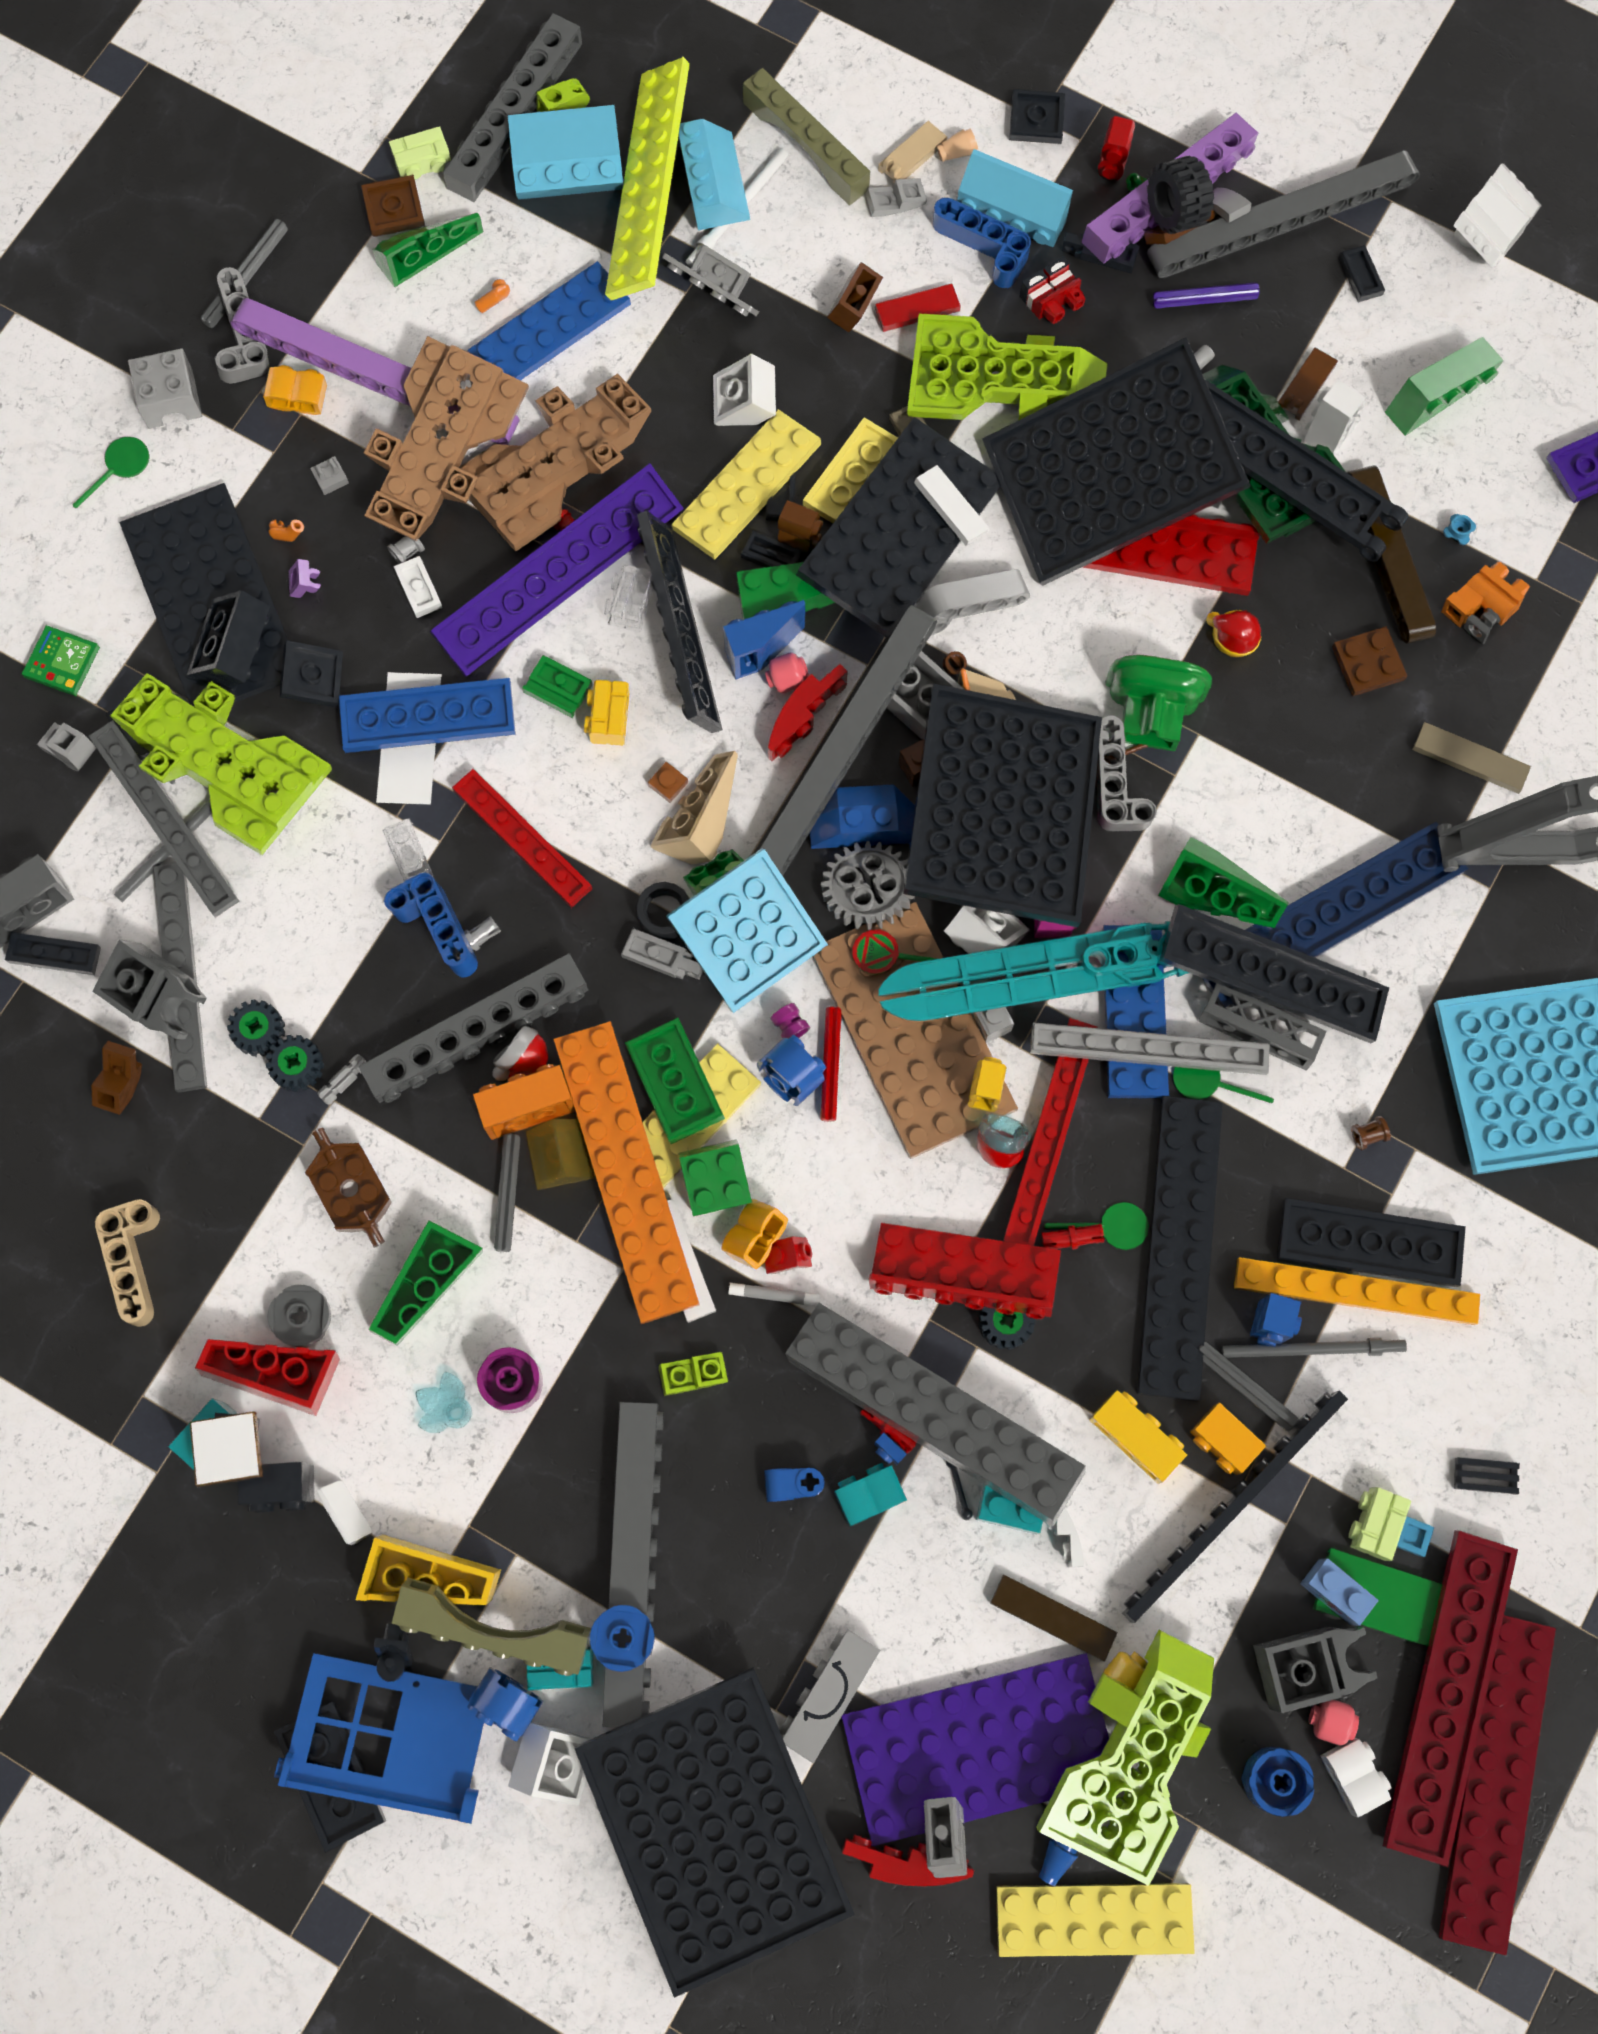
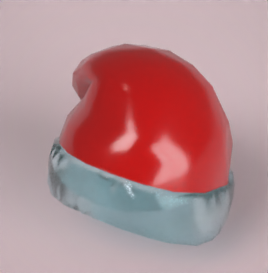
(1001, 1140)

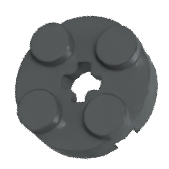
(287, 1303)

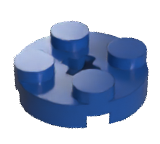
(607, 1648)

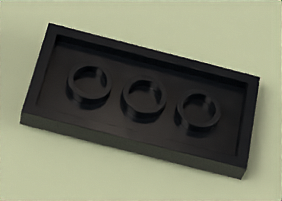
(333, 1817)

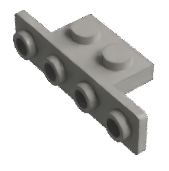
(717, 273)

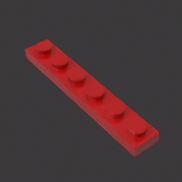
(522, 838)

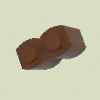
(799, 527)

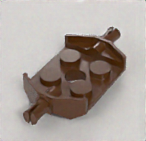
(332, 1170)

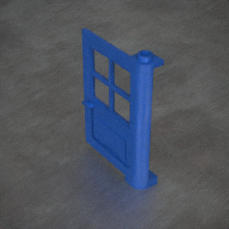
(428, 1752)

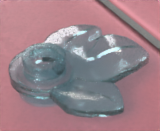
(440, 1402)

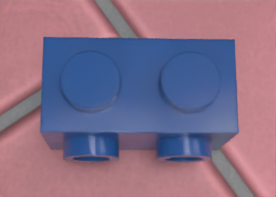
(1276, 1320)

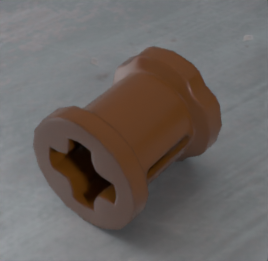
(1370, 1133)

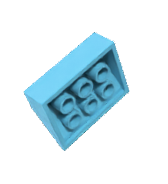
(565, 152)

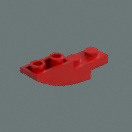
(796, 715)
(891, 1867)

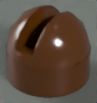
(957, 660)

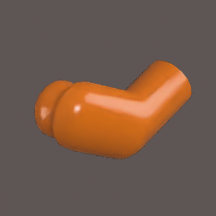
(499, 292)
(289, 533)

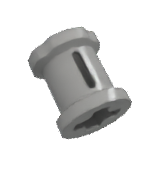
(405, 549)

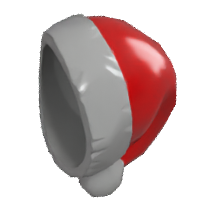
(521, 1056)

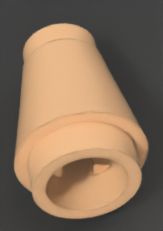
(958, 145)

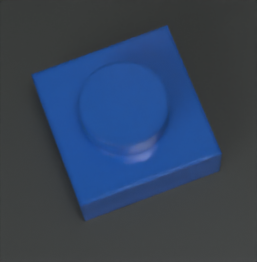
(888, 1450)

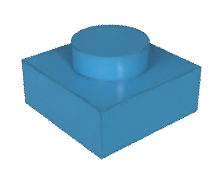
(1415, 1537)

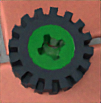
(264, 1033)
(302, 1070)
(998, 1329)

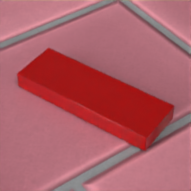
(906, 309)

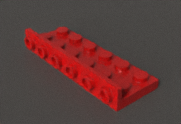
(1191, 554)
(965, 1270)

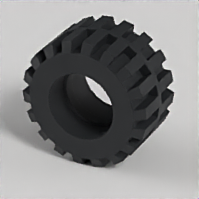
(1180, 194)

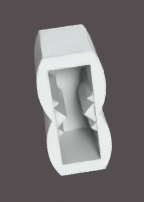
(1356, 1777)

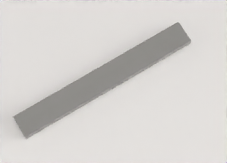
(1150, 1048)

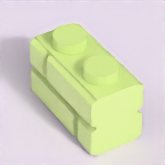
(420, 153)
(1379, 1523)

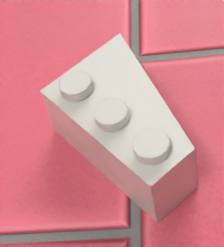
(1334, 416)

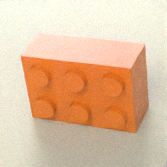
(524, 1101)

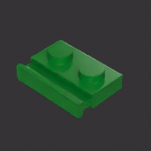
(557, 686)

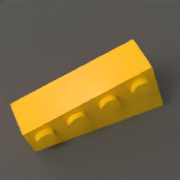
(396, 1560)

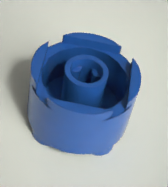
(792, 1070)
(504, 1703)
(1296, 1781)

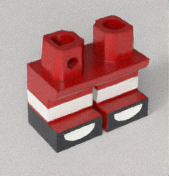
(1051, 289)

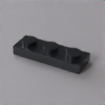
(53, 953)

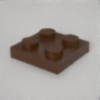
(393, 205)
(1369, 661)

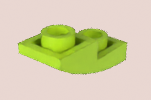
(693, 1373)

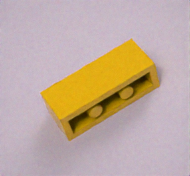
(1139, 1436)

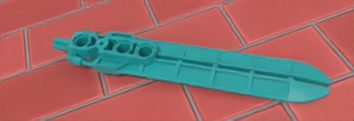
(1132, 940)

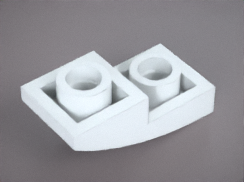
(1072, 1547)

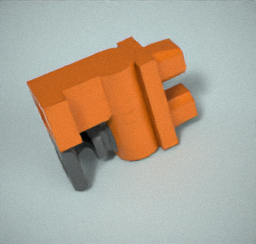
(1489, 592)

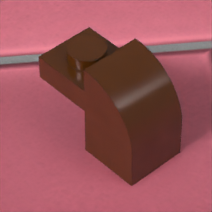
(117, 1080)

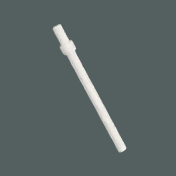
(710, 239)

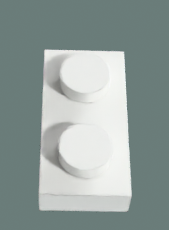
(418, 587)

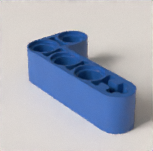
(952, 219)
(427, 905)

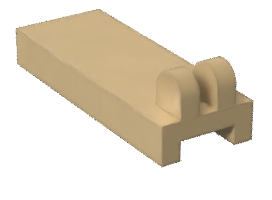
(912, 152)

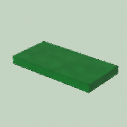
(674, 1081)
(1405, 1600)

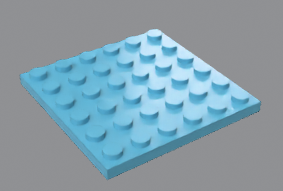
(1525, 1073)

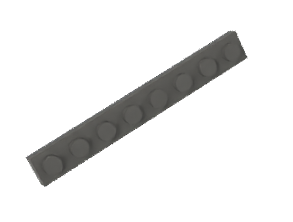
(164, 819)
(178, 950)

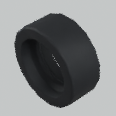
(644, 900)

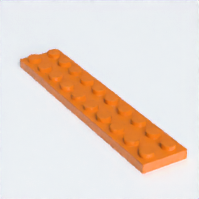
(626, 1173)

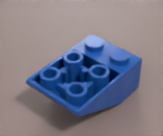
(759, 639)

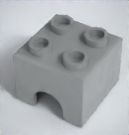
(164, 386)

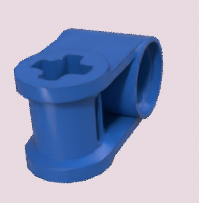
(787, 1484)

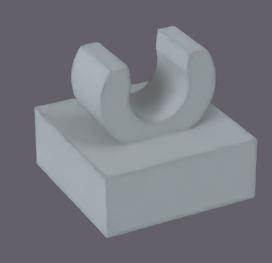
(329, 475)

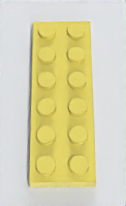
(746, 484)
(731, 1086)
(1094, 1920)

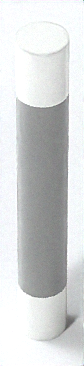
(774, 1294)

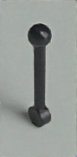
(966, 1513)

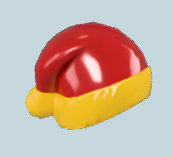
(1235, 632)

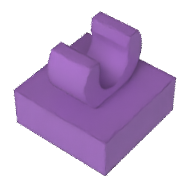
(300, 579)

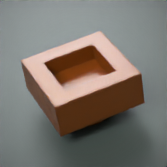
(668, 782)

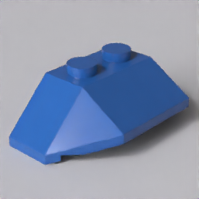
(864, 815)

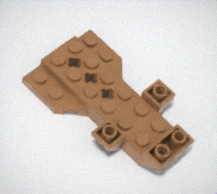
(425, 467)
(525, 484)

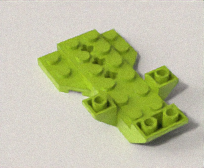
(1027, 376)
(196, 743)
(1152, 1728)

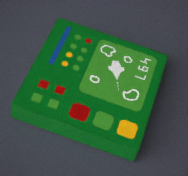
(60, 660)

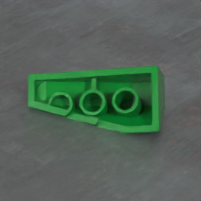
(418, 249)

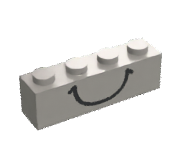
(829, 1696)

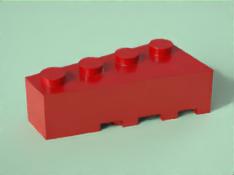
(276, 1373)

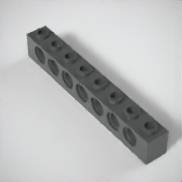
(490, 136)
(457, 1027)

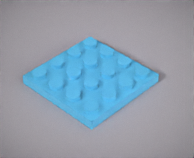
(747, 930)

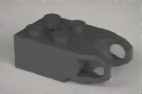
(147, 988)
(1321, 1663)

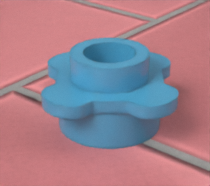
(1462, 522)

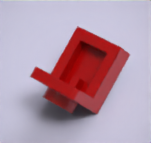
(789, 1255)

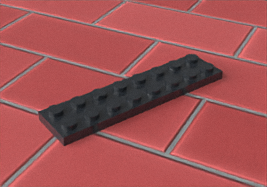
(679, 623)
(1274, 973)

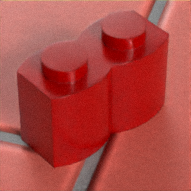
(1116, 148)

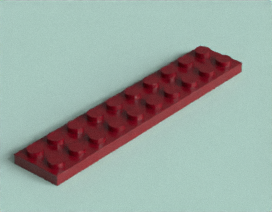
(1450, 1698)
(1498, 1791)

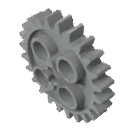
(846, 896)

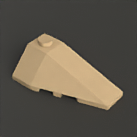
(700, 822)

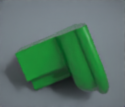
(1156, 697)

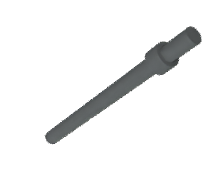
(160, 856)
(1372, 1346)

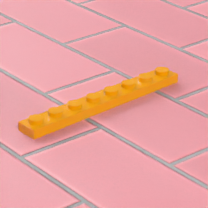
(1357, 1291)

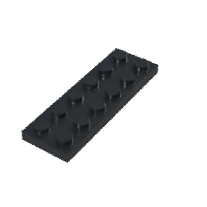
(1371, 1242)

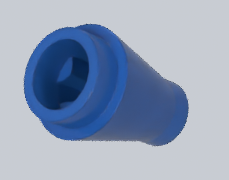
(1057, 1861)

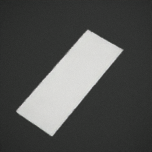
(407, 770)

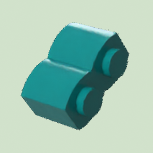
(870, 1494)

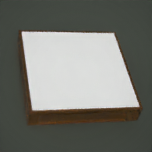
(226, 1449)

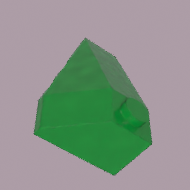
(1215, 884)

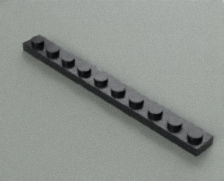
(1224, 1513)

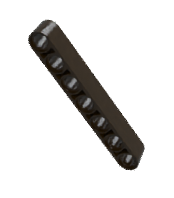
(1398, 571)

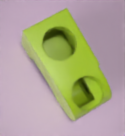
(562, 96)

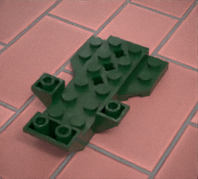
(1265, 509)

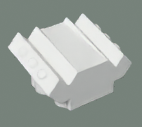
(1496, 216)

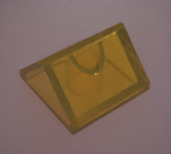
(559, 1153)

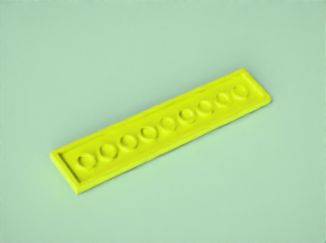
(647, 180)

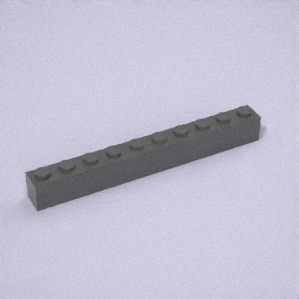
(633, 1548)

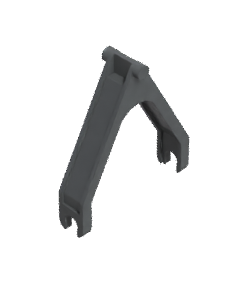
(1511, 832)

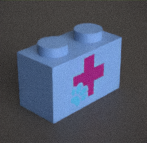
(1339, 1592)

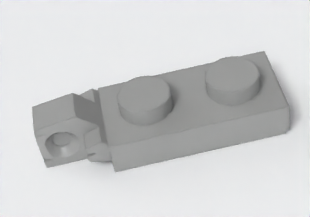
(660, 955)

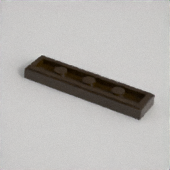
(1053, 1618)

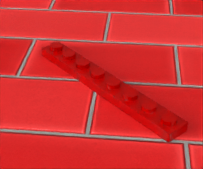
(1046, 1147)

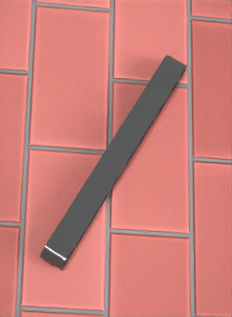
(1285, 214)
(848, 737)

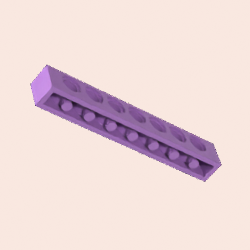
(1131, 215)

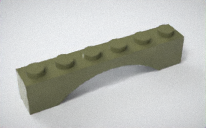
(777, 106)
(428, 1610)

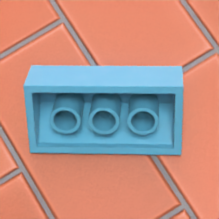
(712, 174)
(1015, 197)

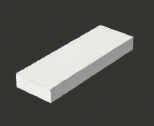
(951, 505)

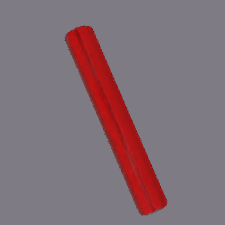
(831, 1061)

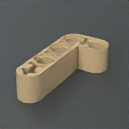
(131, 1263)

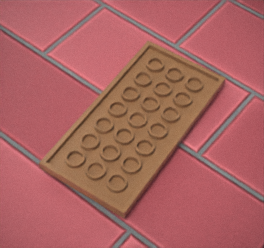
(916, 1065)

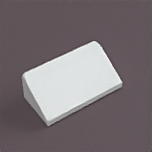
(344, 1512)

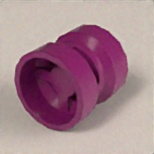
(790, 1022)

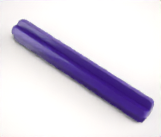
(1205, 295)

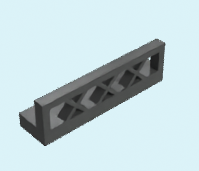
(1252, 1031)

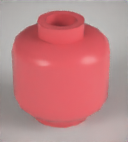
(786, 672)
(1334, 1722)

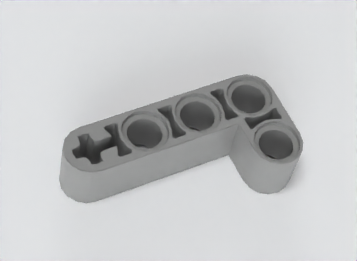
(246, 347)
(973, 596)
(1117, 774)

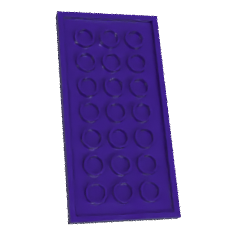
(981, 1741)

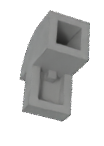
(67, 745)

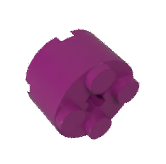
(496, 1370)

